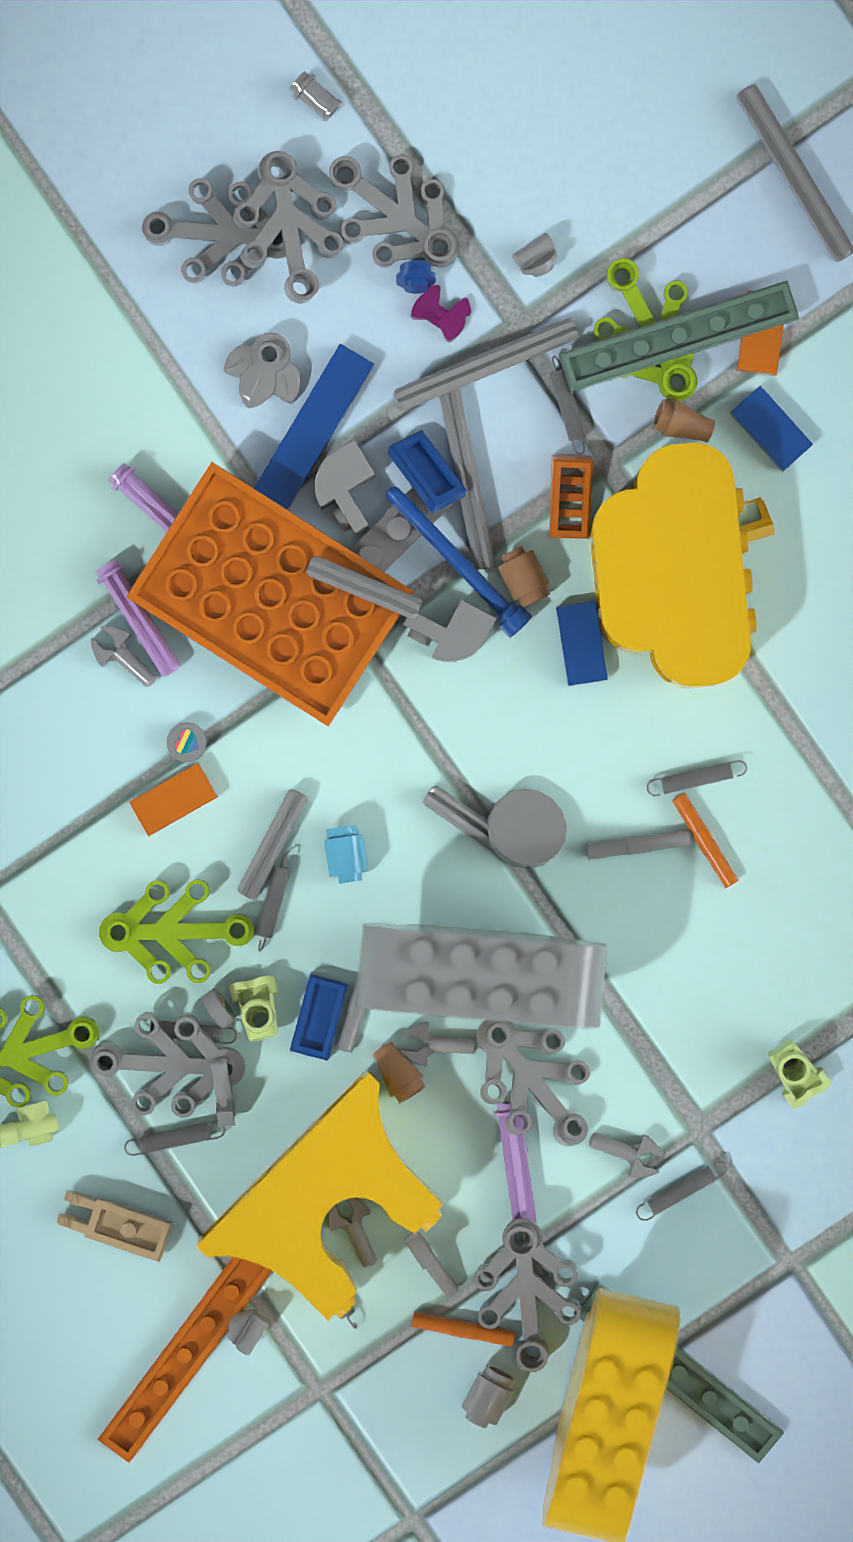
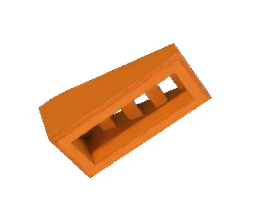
(574, 462)

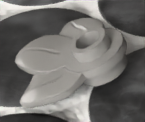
(262, 376)

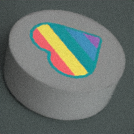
(186, 742)
(218, 1008)

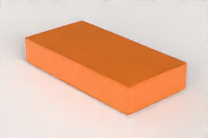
(760, 352)
(173, 799)

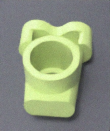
(256, 998)
(801, 1078)
(34, 1124)

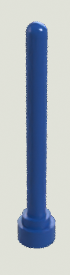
(511, 617)

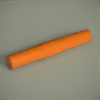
(705, 840)
(462, 1329)

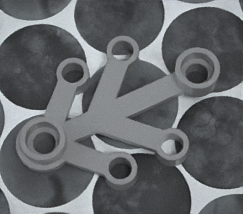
(399, 216)
(288, 220)
(225, 234)
(173, 1063)
(529, 1075)
(527, 1286)

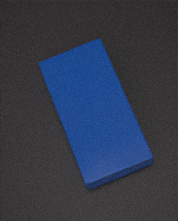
(771, 428)
(427, 471)
(581, 643)
(319, 1017)

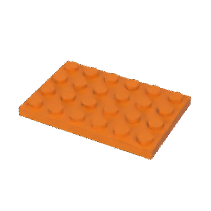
(241, 588)

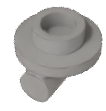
(537, 256)
(246, 1329)

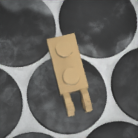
(119, 1226)

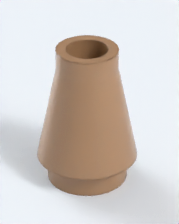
(681, 421)
(399, 1074)

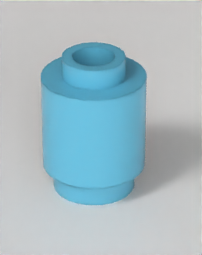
(346, 853)

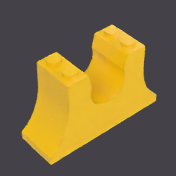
(332, 1161)

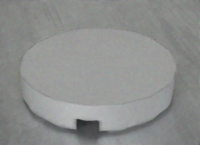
(526, 828)

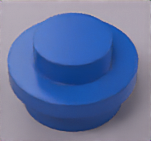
(415, 276)

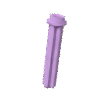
(143, 496)
(138, 618)
(516, 1166)

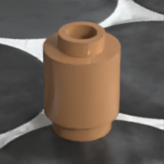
(524, 576)

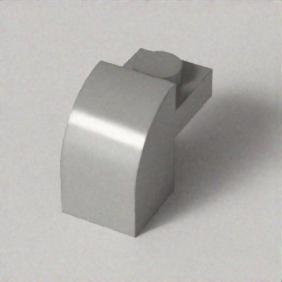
(337, 478)
(460, 639)

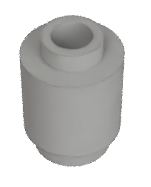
(488, 1396)

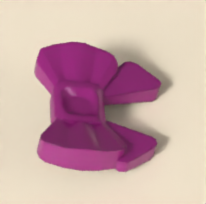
(450, 321)

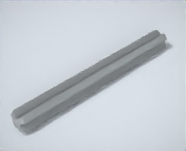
(795, 173)
(485, 364)
(466, 472)

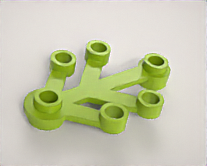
(643, 316)
(169, 930)
(17, 1053)

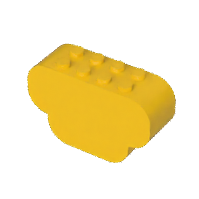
(674, 567)
(609, 1415)

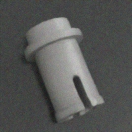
(314, 95)

